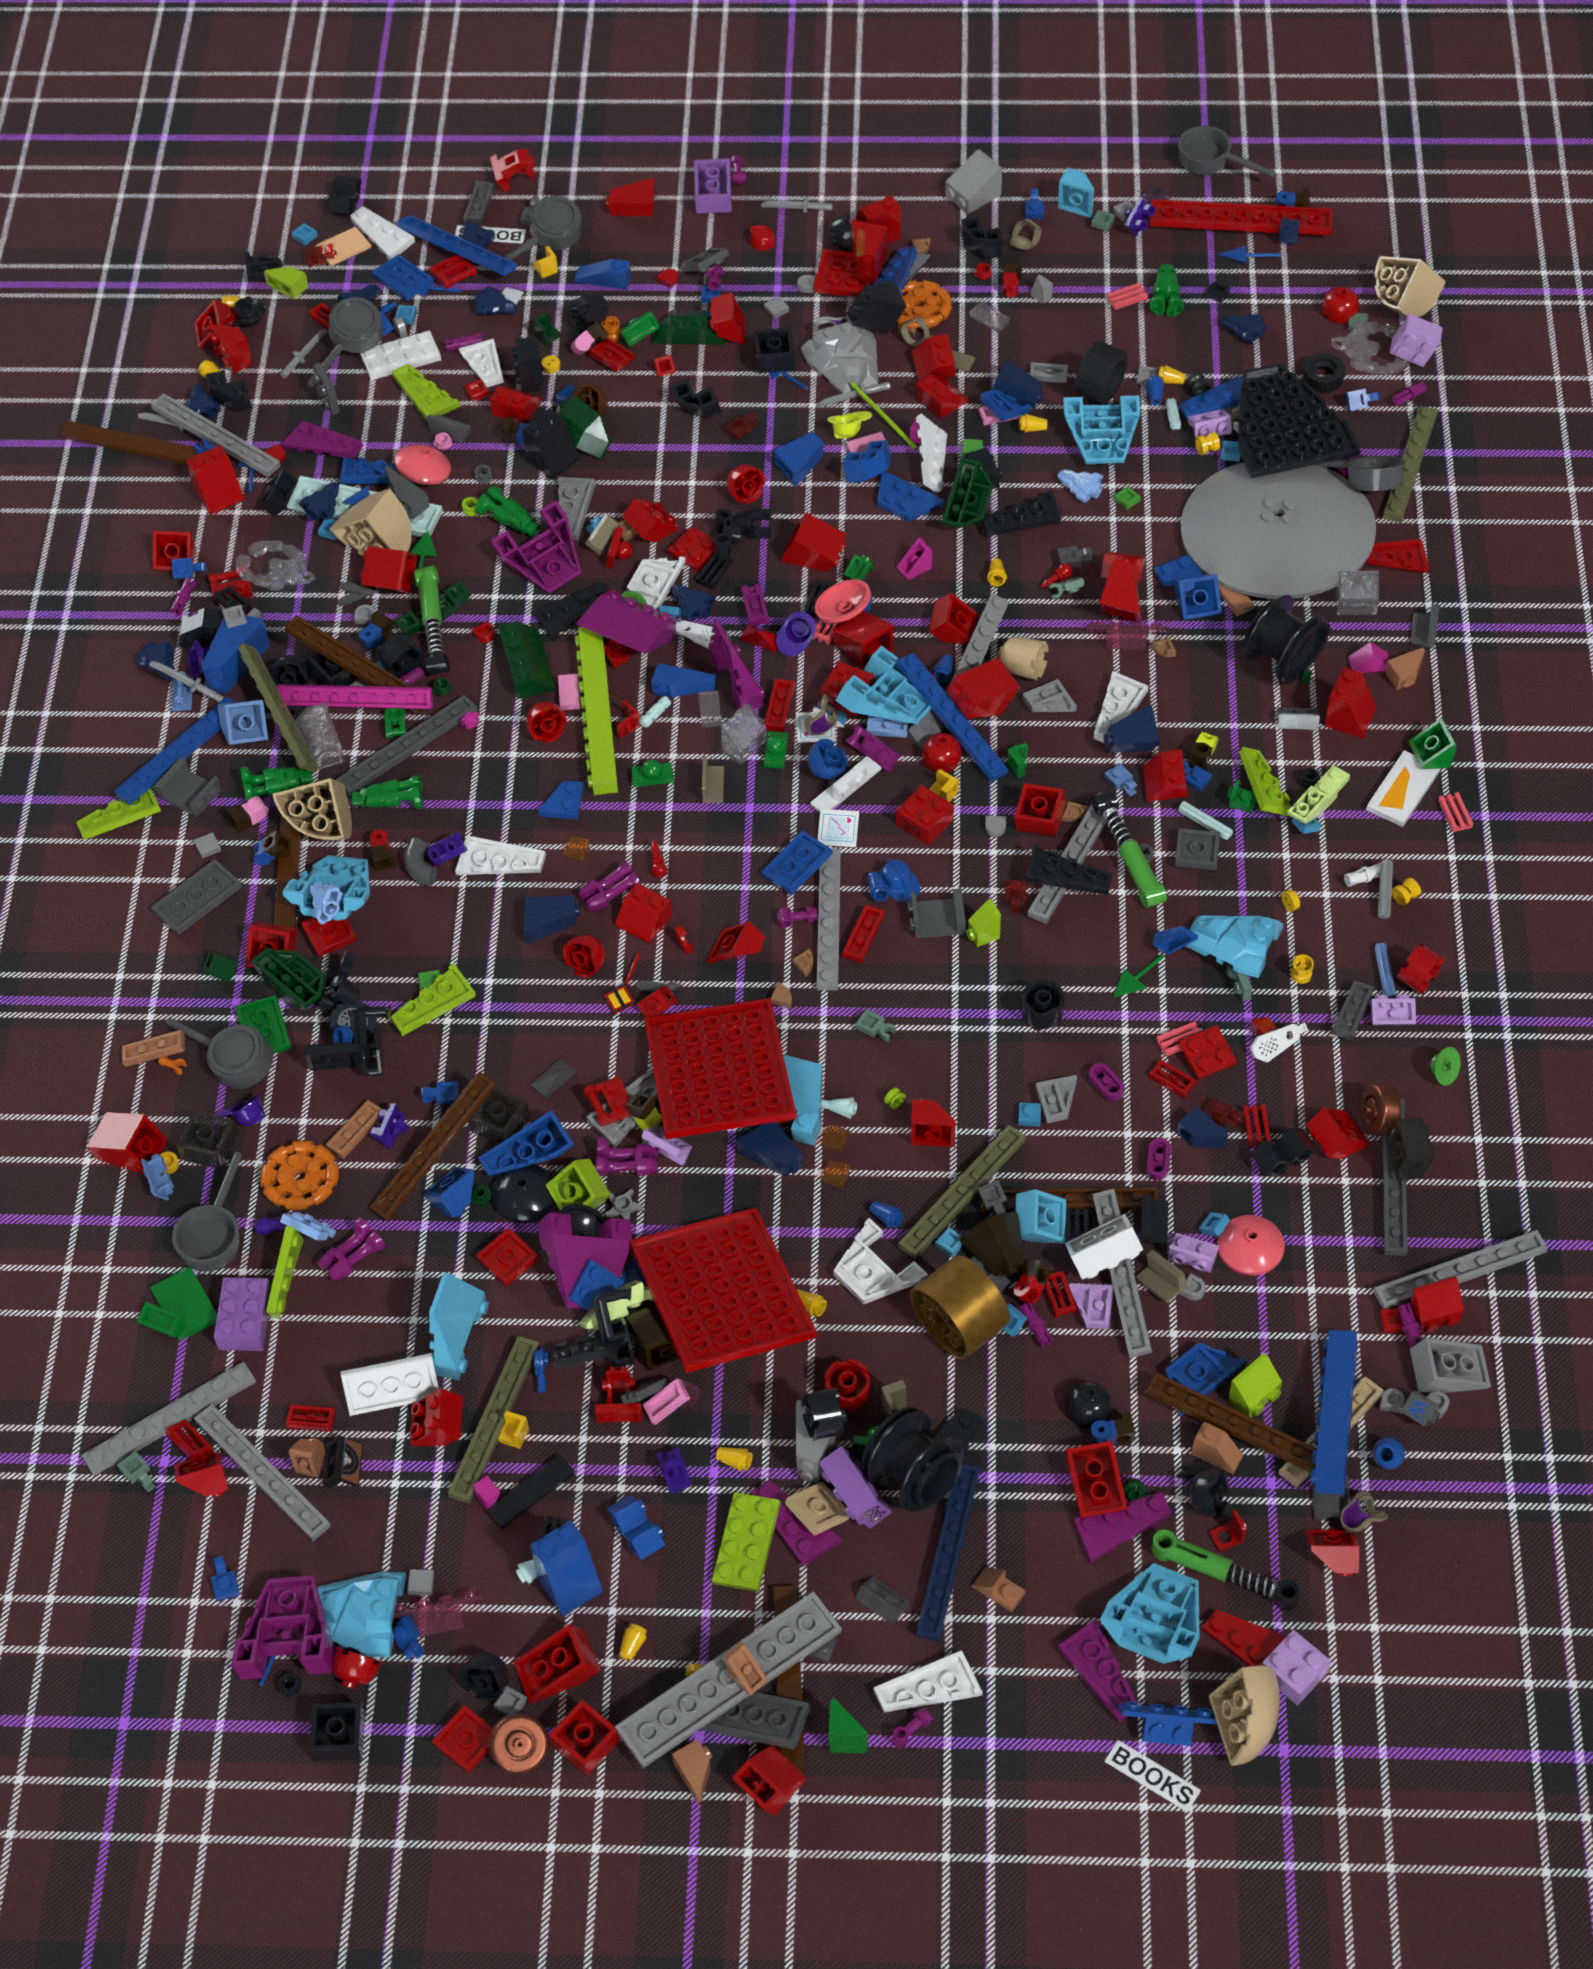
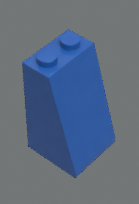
(223, 660)
(566, 1568)

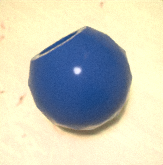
(1388, 1453)

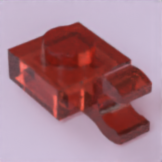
(317, 255)
(742, 426)
(1015, 893)
(1222, 1112)

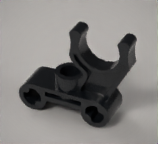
(732, 525)
(337, 987)

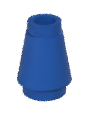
(1155, 389)
(943, 669)
(878, 888)
(888, 1214)

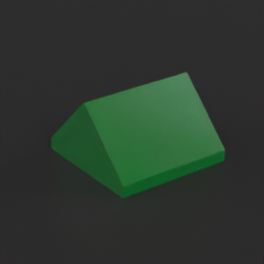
(1434, 746)
(845, 1732)

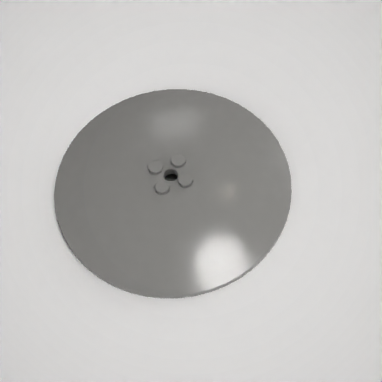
(1235, 533)

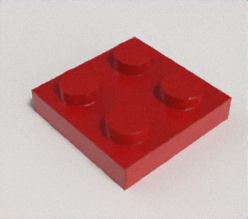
(694, 546)
(329, 935)
(1207, 1052)
(507, 1257)
(464, 1739)

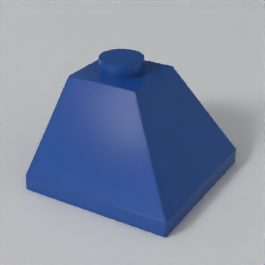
(1198, 596)
(452, 1192)

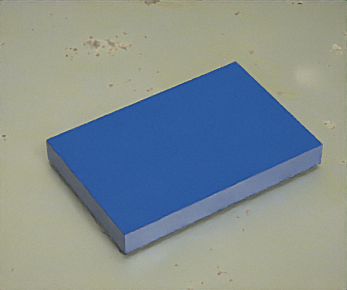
(402, 277)
(796, 862)

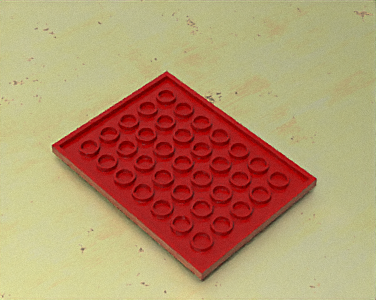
(719, 1068)
(722, 1290)

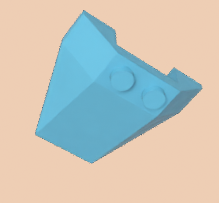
(1156, 1615)

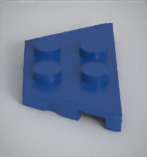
(905, 498)
(1203, 1369)

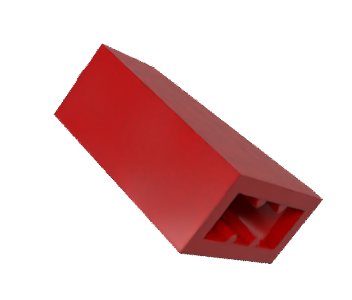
(632, 199)

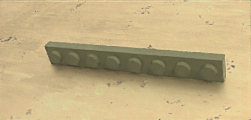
(1413, 458)
(280, 712)
(961, 1192)
(493, 1419)

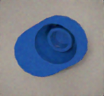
(900, 880)

